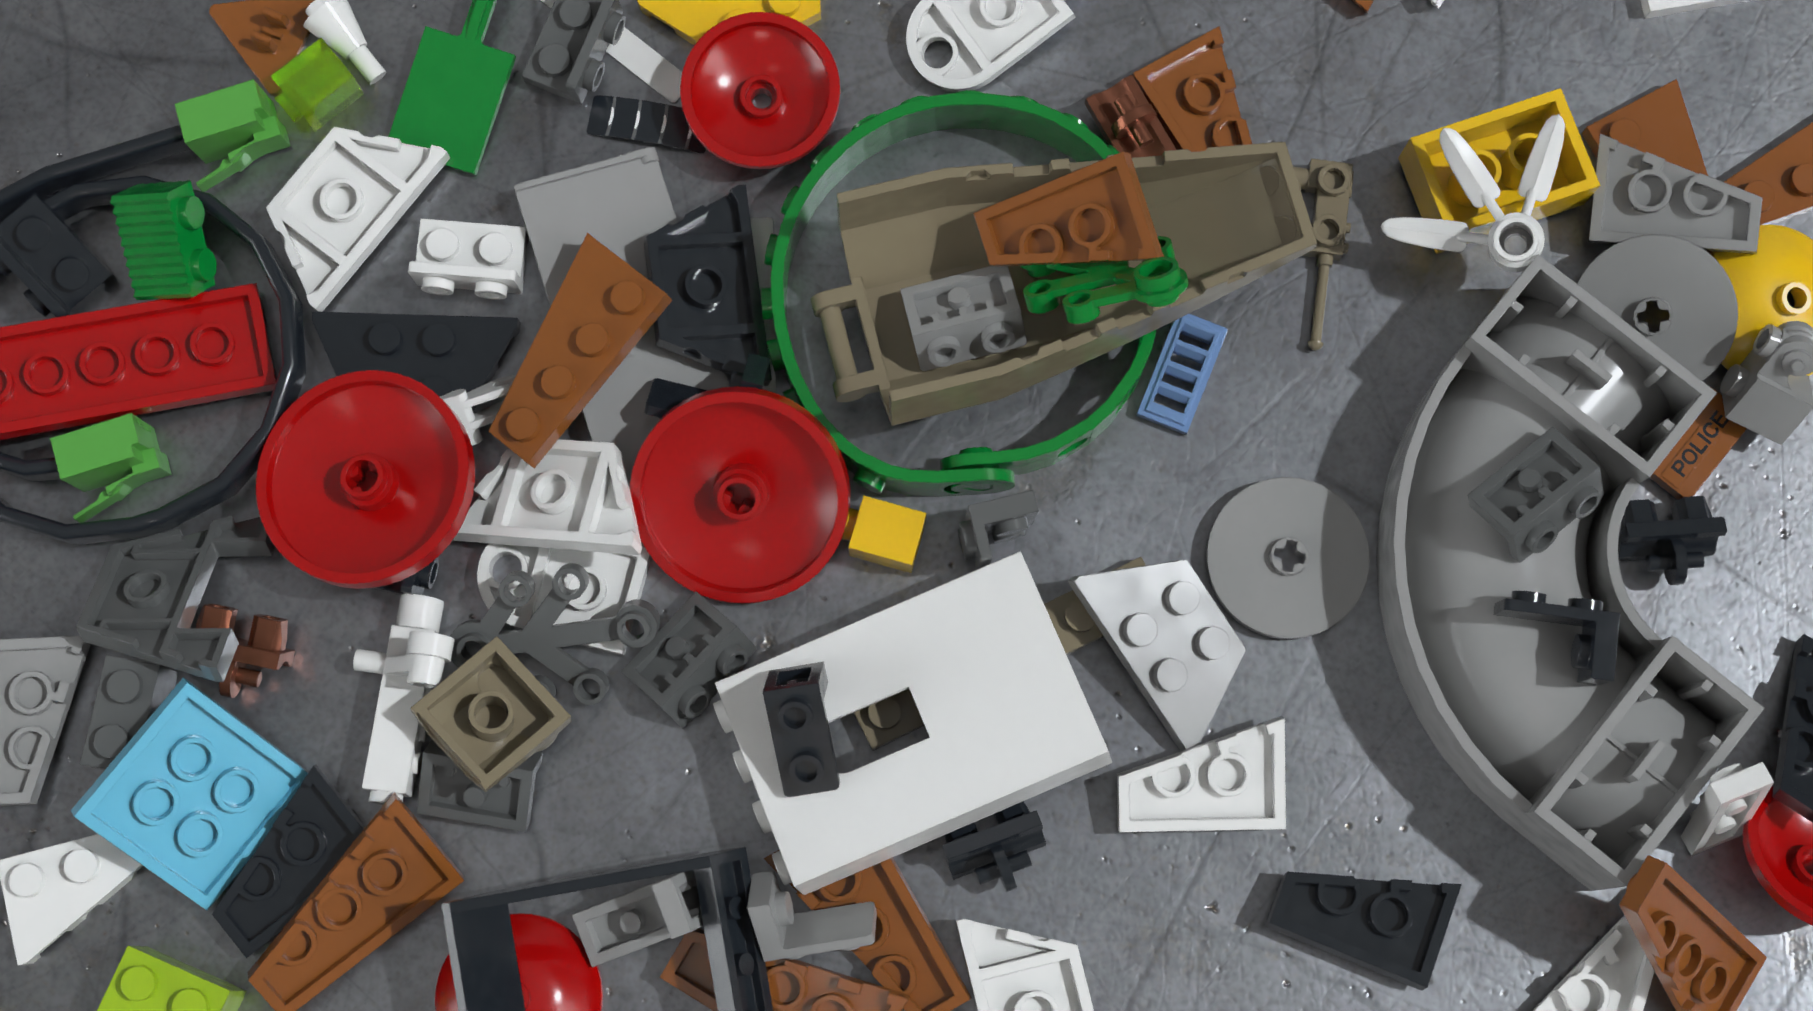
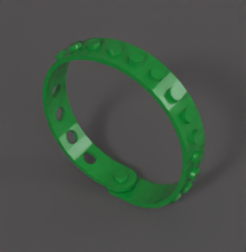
(975, 468)

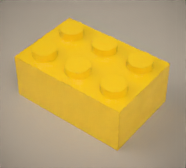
(1503, 144)

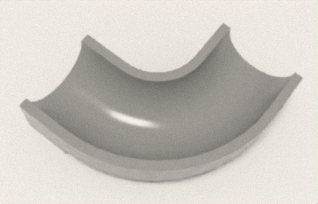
(1565, 763)

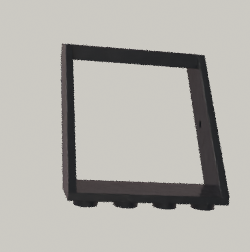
(485, 951)

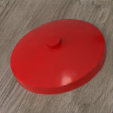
(365, 479)
(740, 494)

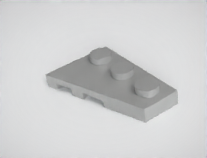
(1653, 196)
(35, 697)

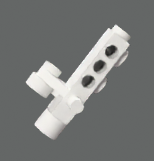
(409, 672)

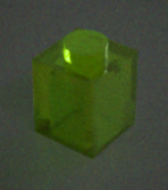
(315, 86)

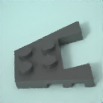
(153, 592)

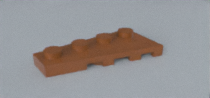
(1653, 125)
(363, 901)
(905, 947)
(792, 983)

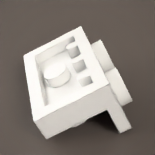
(470, 258)

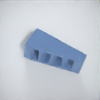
(1199, 330)

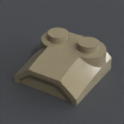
(491, 715)

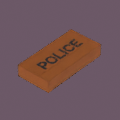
(1698, 451)

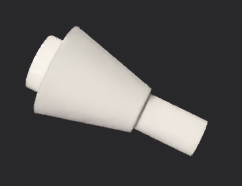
(340, 30)

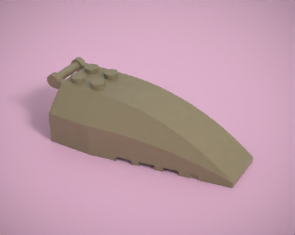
(1224, 209)

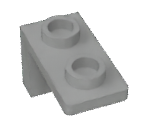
(793, 935)

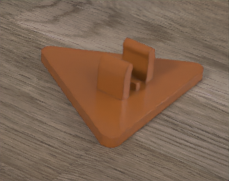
(264, 33)

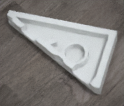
(57, 887)
(1608, 978)

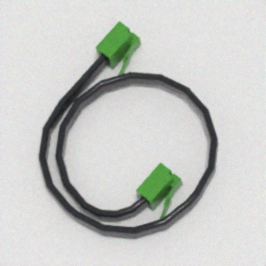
(125, 451)

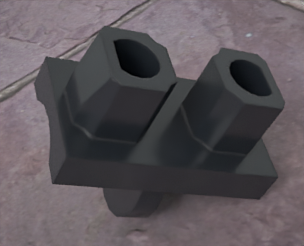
(1670, 543)
(998, 849)

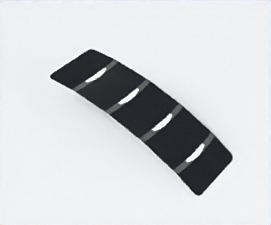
(642, 122)

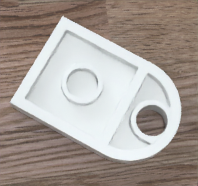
(983, 35)
(612, 583)

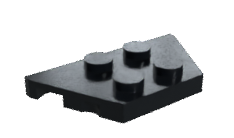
(713, 285)
(431, 349)

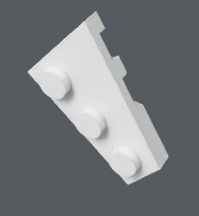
(1211, 786)

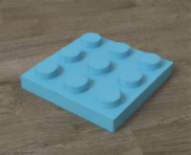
(191, 794)

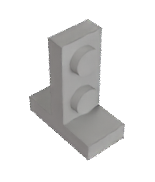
(640, 918)

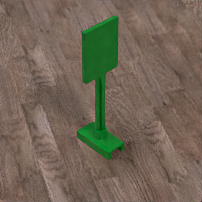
(455, 91)

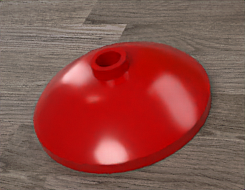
(756, 57)
(1781, 855)
(550, 965)

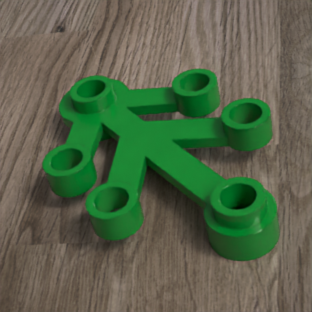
(1151, 282)

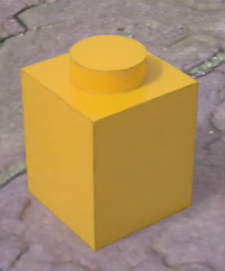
(885, 533)

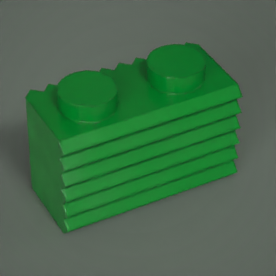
(164, 240)

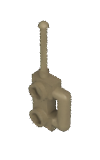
(1332, 190)

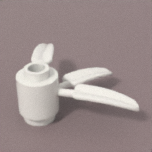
(1483, 191)

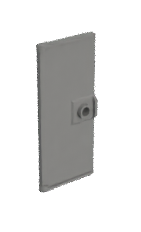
(619, 206)

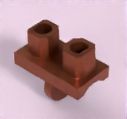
(1128, 120)
(263, 649)

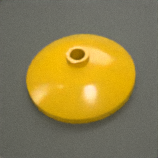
(1763, 283)

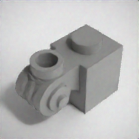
(1771, 384)

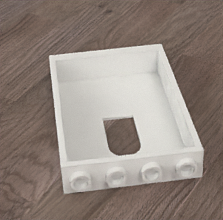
(991, 696)

